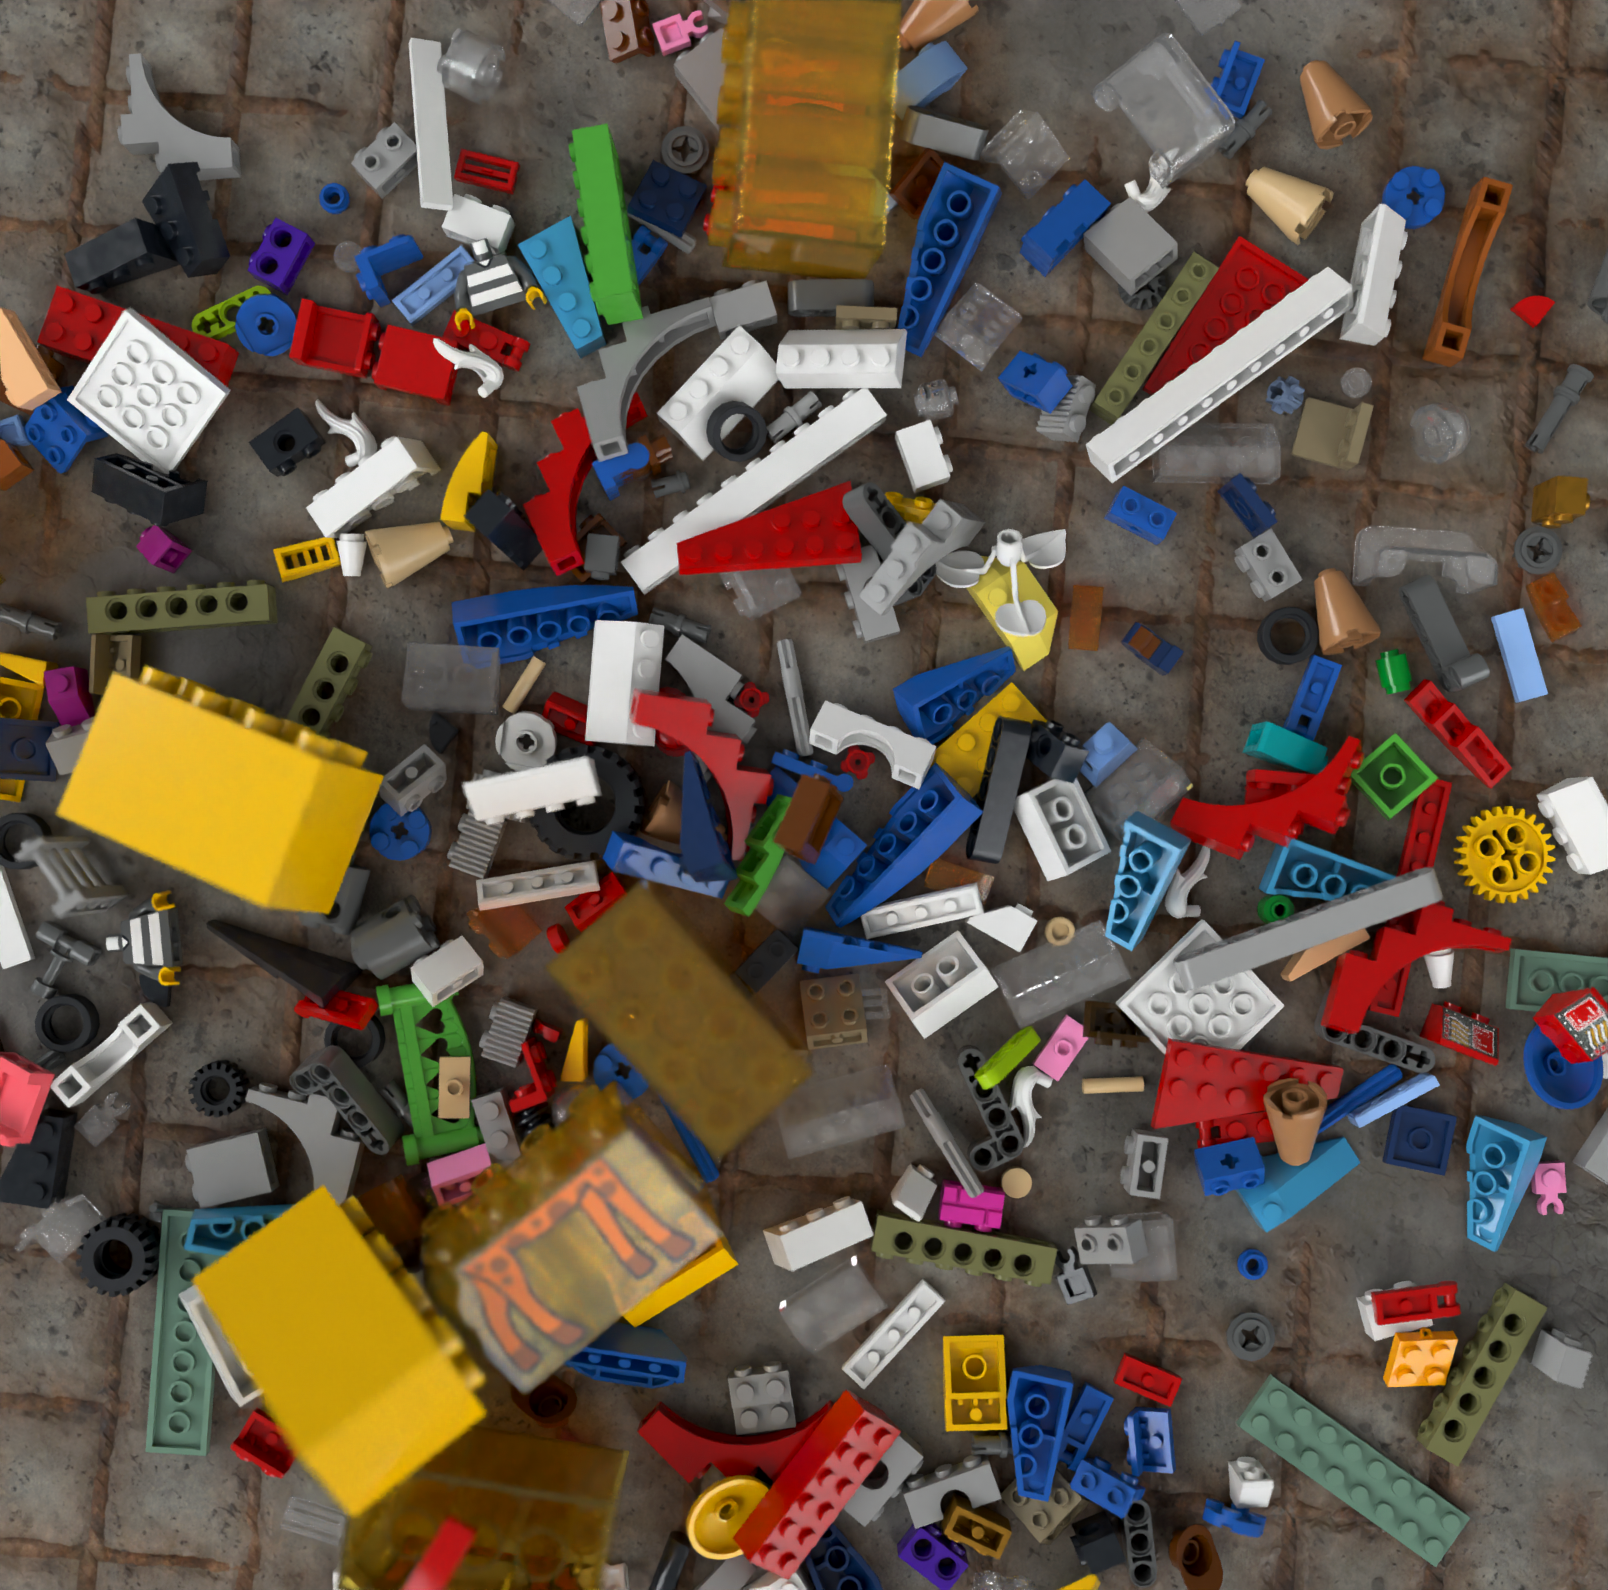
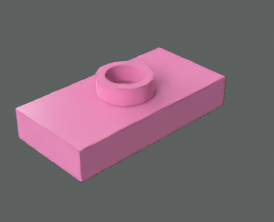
(1061, 1048)

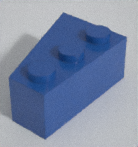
(1063, 226)

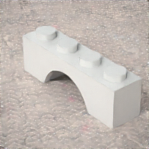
(841, 728)
(114, 1053)

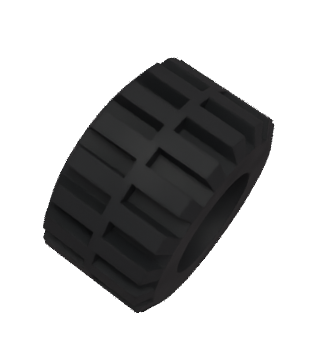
(103, 1271)

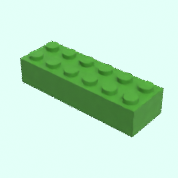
(606, 225)

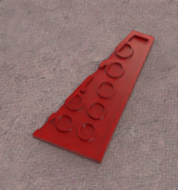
(1235, 297)
(788, 536)
(1221, 1082)

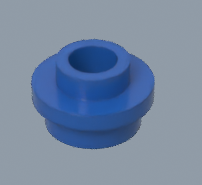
(334, 190)
(1260, 1268)

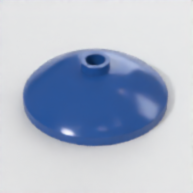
(1557, 1079)

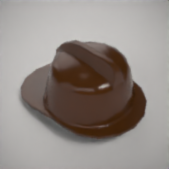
(547, 1402)
(1196, 1558)

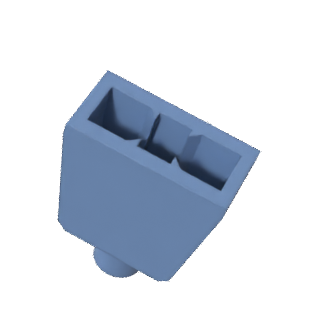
(1107, 751)

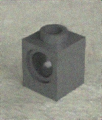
(602, 556)

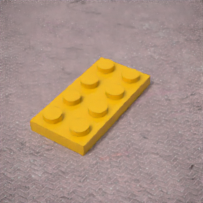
(966, 750)

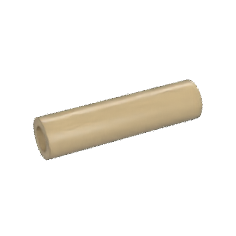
(524, 685)
(1112, 1085)

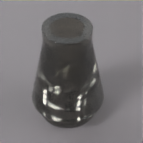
(422, 1193)

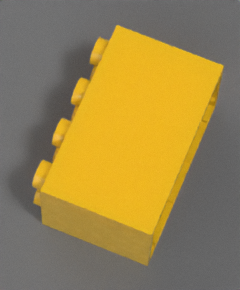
(222, 790)
(342, 1347)

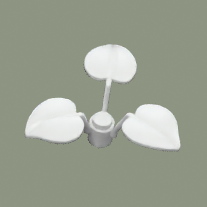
(1042, 551)

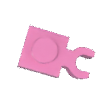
(674, 32)
(1549, 1181)

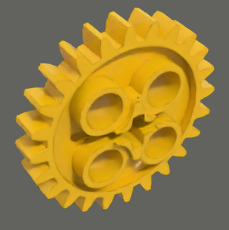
(1528, 842)

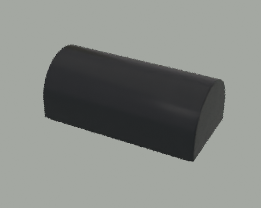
(671, 1562)

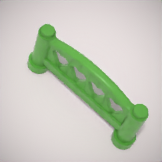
(431, 1134)

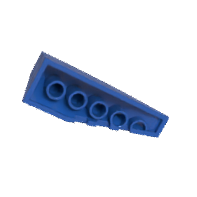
(943, 249)
(538, 617)
(917, 834)

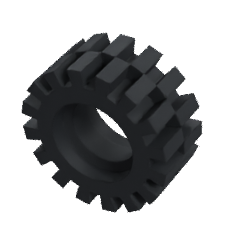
(201, 1093)

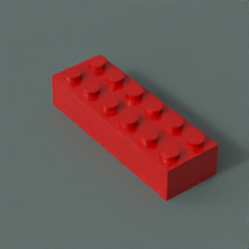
(80, 324)
(816, 1485)

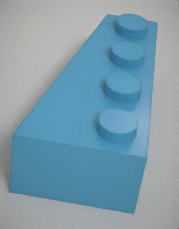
(562, 275)
(1316, 873)
(1144, 874)
(223, 1229)

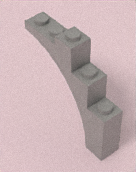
(625, 364)

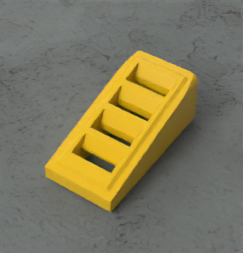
(304, 547)
(27, 667)
(576, 1061)

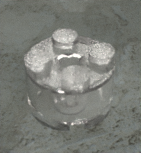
(471, 66)

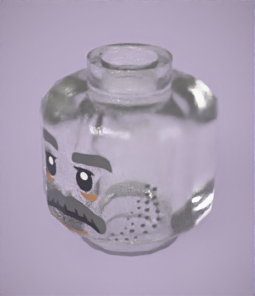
(935, 400)

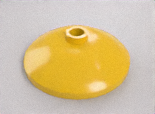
(721, 1513)

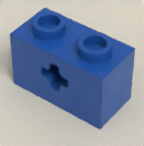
(1036, 381)
(1140, 515)
(1229, 1166)

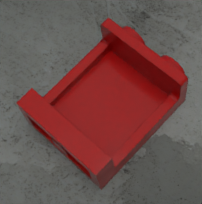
(334, 339)
(414, 365)

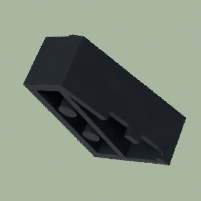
(185, 220)
(120, 257)
(146, 491)
(502, 525)
(40, 1169)

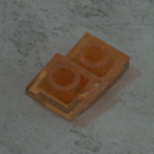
(1551, 608)
(1085, 618)
(947, 875)

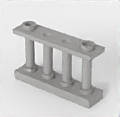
(72, 875)

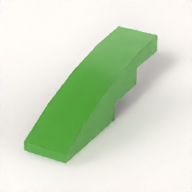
(761, 860)

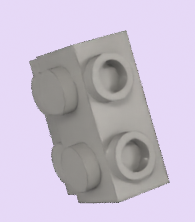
(761, 1398)

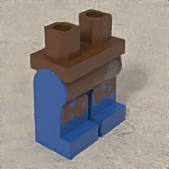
(638, 464)

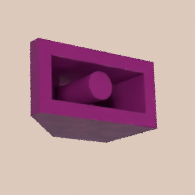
(162, 548)
(69, 694)

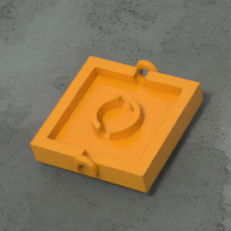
(1420, 1358)

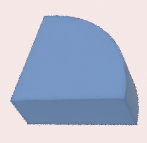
(13, 431)

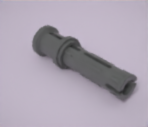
(1564, 397)

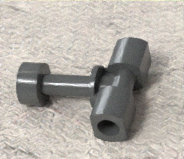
(64, 949)

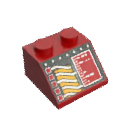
(1576, 1024)
(1462, 1033)

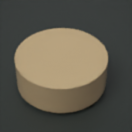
(1057, 928)
(1016, 1182)

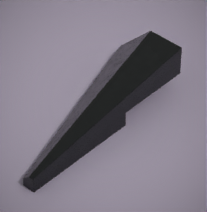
(306, 970)

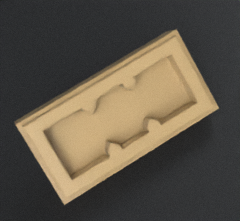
(454, 1086)

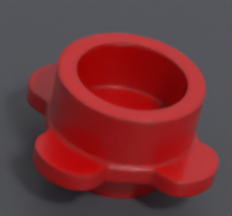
(743, 699)
(859, 770)

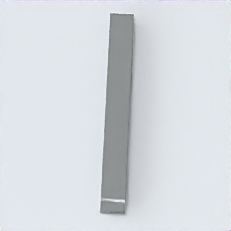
(1308, 928)

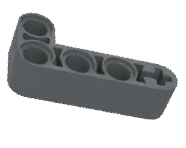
(881, 527)
(1441, 636)
(1374, 1044)
(351, 1095)
(985, 1104)

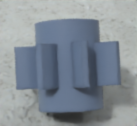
(1285, 395)

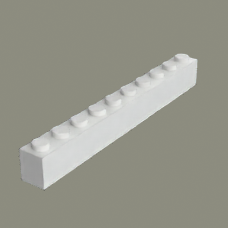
(1220, 374)
(759, 485)

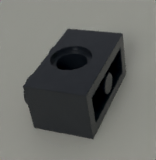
(270, 443)
(1055, 750)
(767, 959)
(1097, 1543)

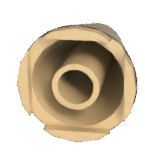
(1288, 201)
(406, 549)

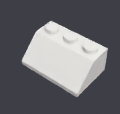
(1579, 822)
(1060, 827)
(941, 984)

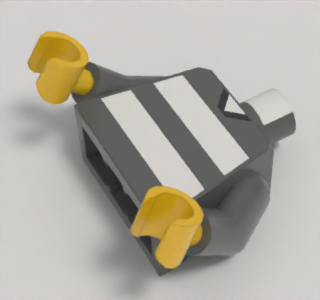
(492, 283)
(151, 939)

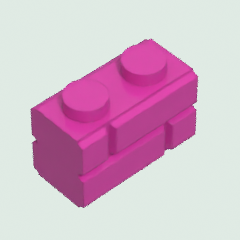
(981, 1211)

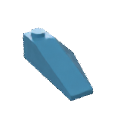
(1501, 1168)
(1293, 1187)

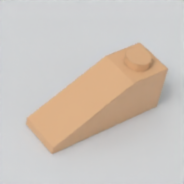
(22, 367)
(1313, 957)

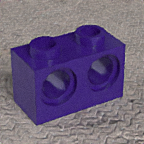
(289, 258)
(927, 1559)

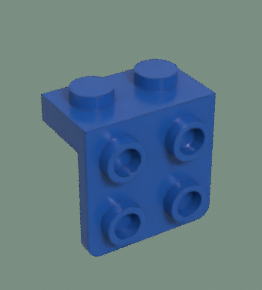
(383, 259)
(61, 430)

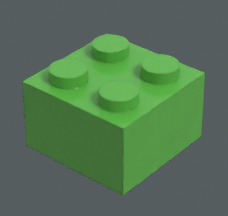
(1392, 777)

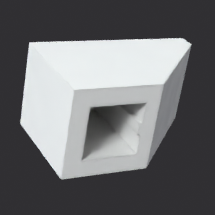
(1249, 1483)

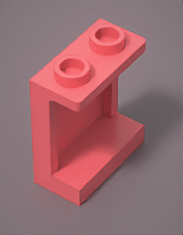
(22, 1097)

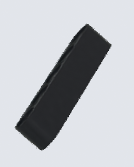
(998, 789)

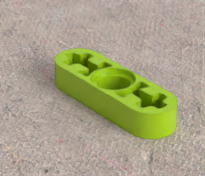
(217, 330)
(1007, 1057)

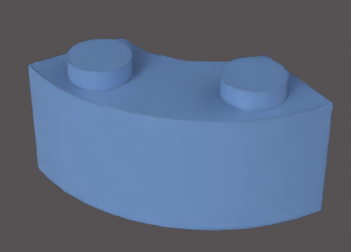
(927, 76)

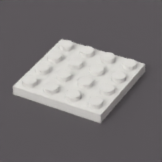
(148, 393)
(1215, 1014)

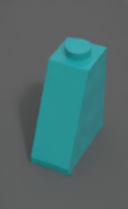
(1285, 749)

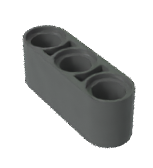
(943, 132)
(822, 296)
(1142, 1551)

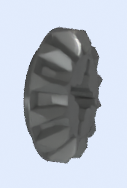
(676, 140)
(1145, 299)
(1548, 543)
(1250, 1349)

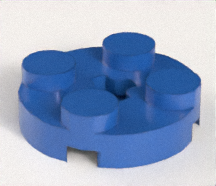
(1423, 182)
(262, 341)
(408, 845)
(605, 1072)
(1238, 1519)

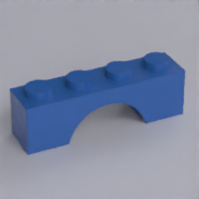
(644, 860)

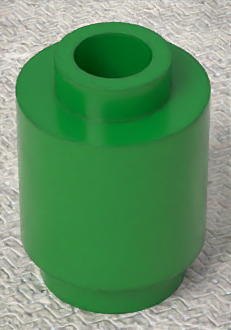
(1394, 671)
(1267, 906)

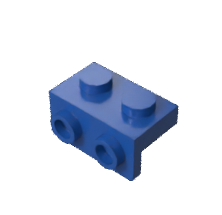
(1237, 78)
(1150, 1440)
(1105, 1486)

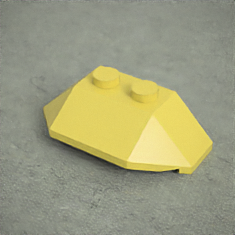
(996, 590)

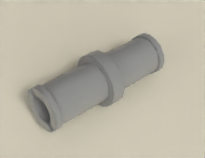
(793, 417)

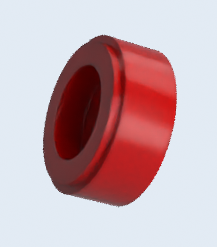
(557, 938)

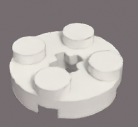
(513, 751)

